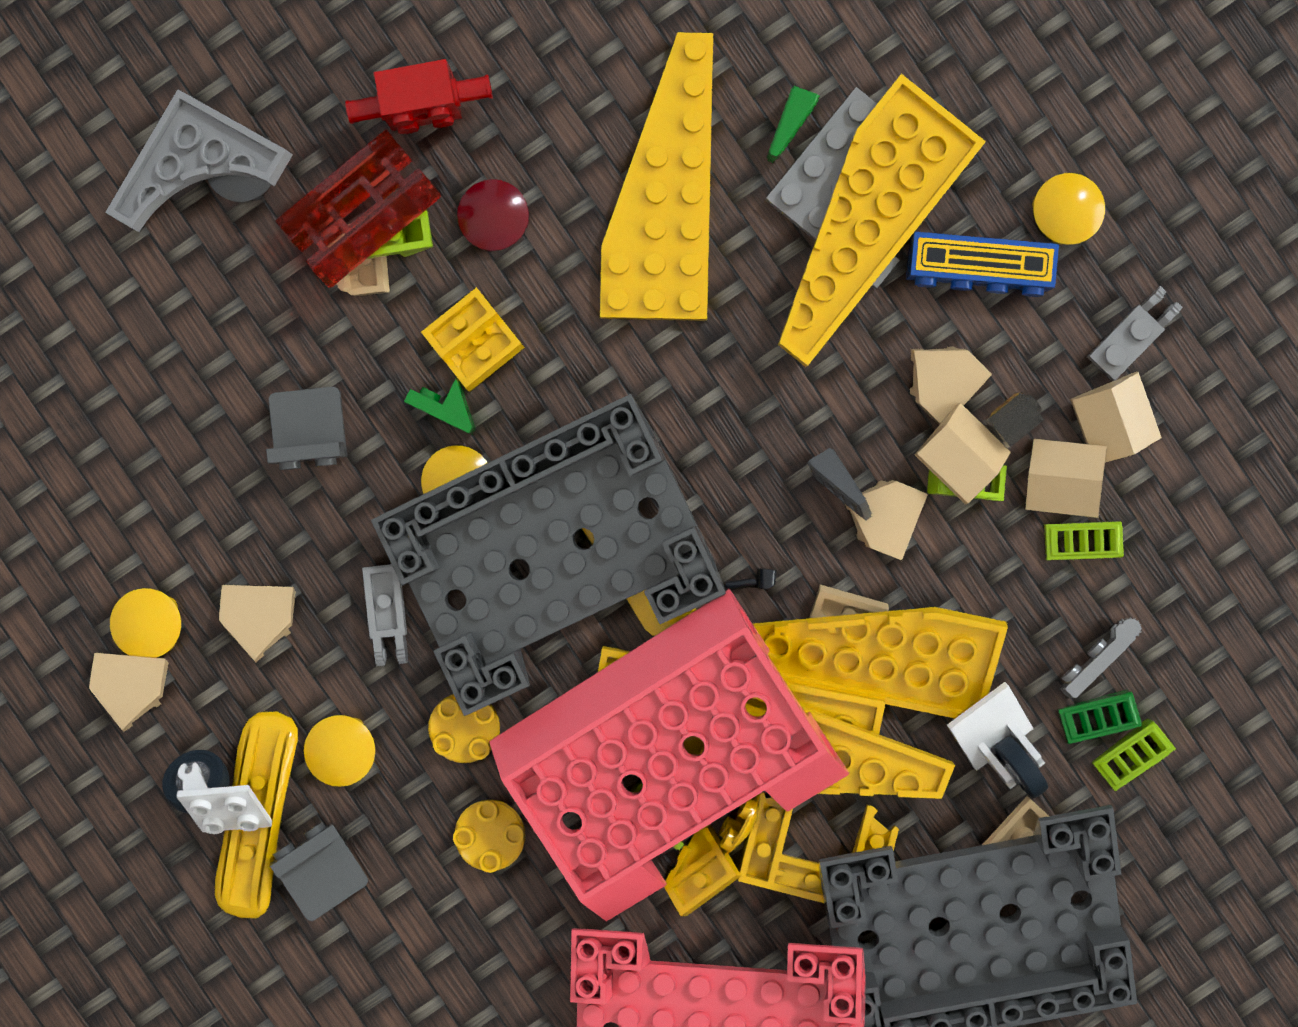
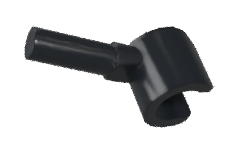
(764, 580)

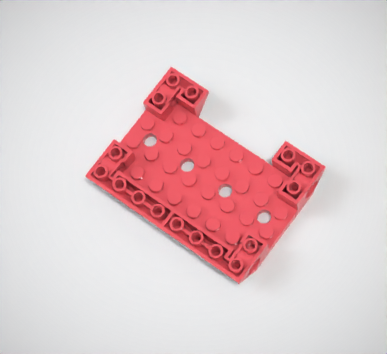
(636, 723)
(622, 986)

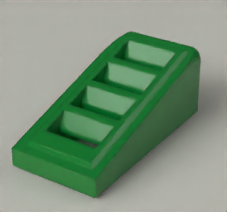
(796, 111)
(1130, 708)

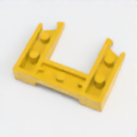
(767, 867)

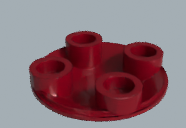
(493, 215)

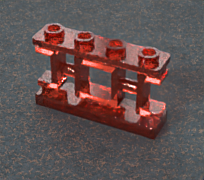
(346, 191)

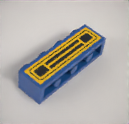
(982, 262)

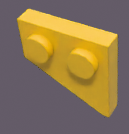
(700, 872)

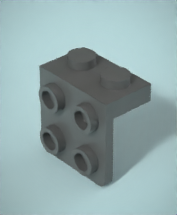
(306, 428)
(319, 871)

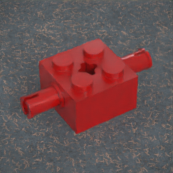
(418, 97)

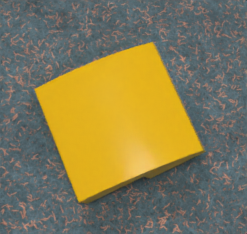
(472, 339)

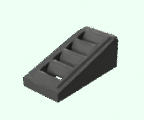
(834, 476)

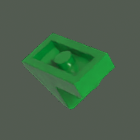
(452, 411)

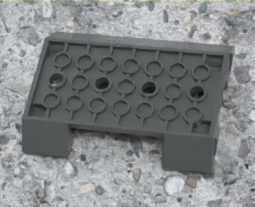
(530, 511)
(985, 966)

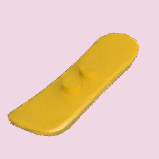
(265, 765)

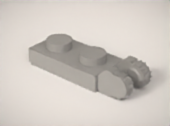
(1132, 336)
(385, 611)
(1101, 655)

